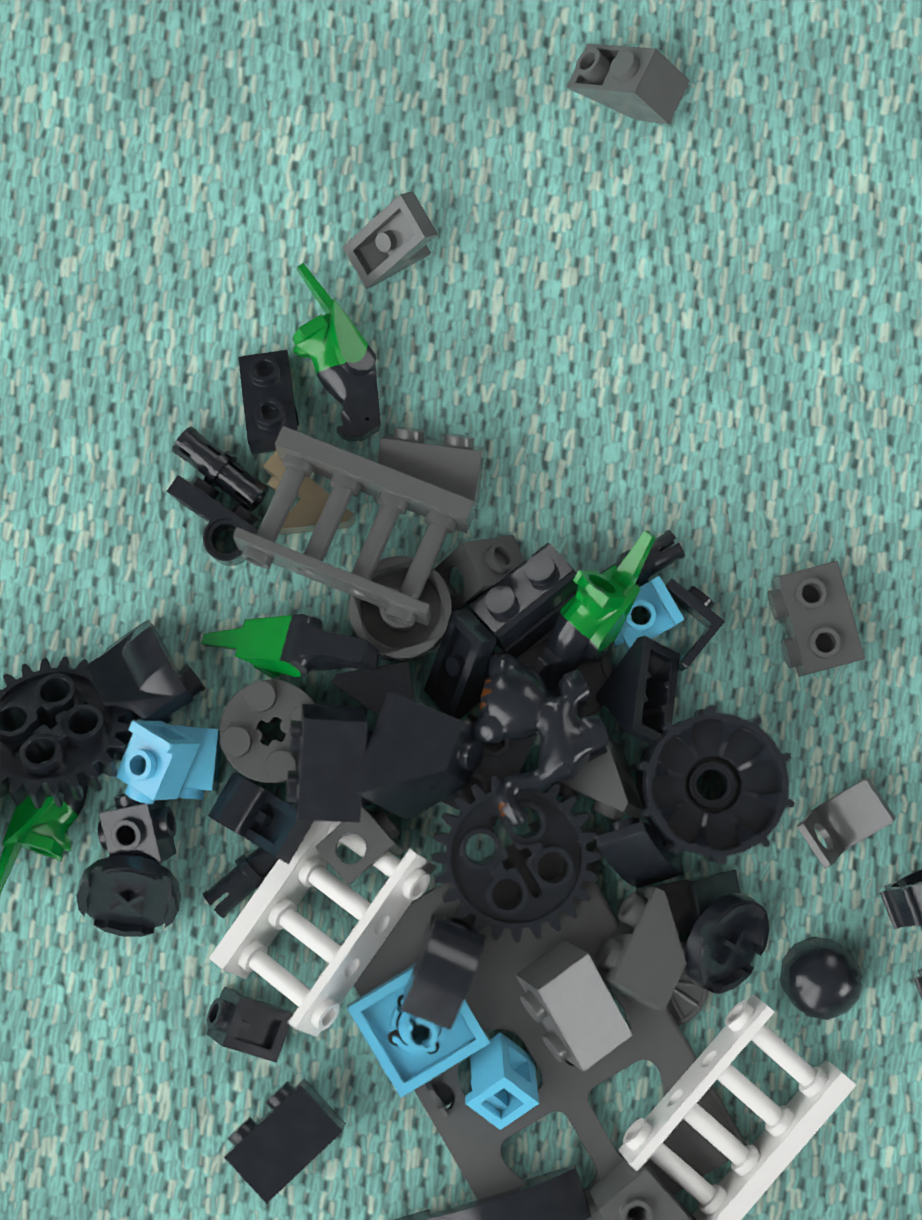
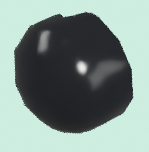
(821, 978)

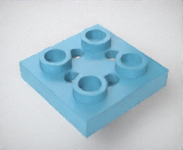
(409, 1059)

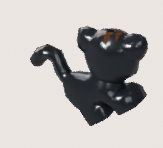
(518, 705)

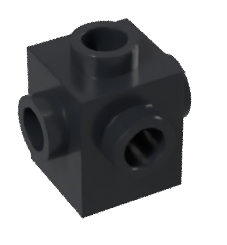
(138, 829)

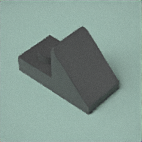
(391, 240)

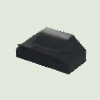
(140, 675)

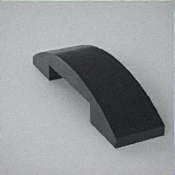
(544, 1197)

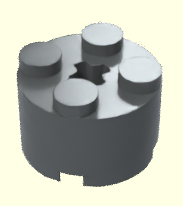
(391, 638)
(242, 727)

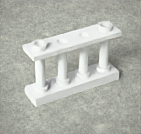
(275, 908)
(786, 1127)

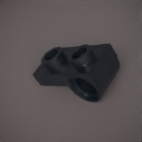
(267, 398)
(200, 499)
(260, 817)

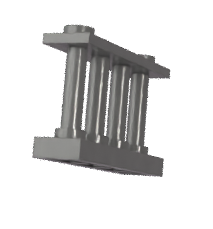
(348, 476)

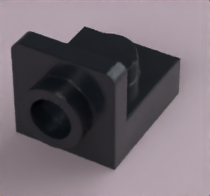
(248, 1025)

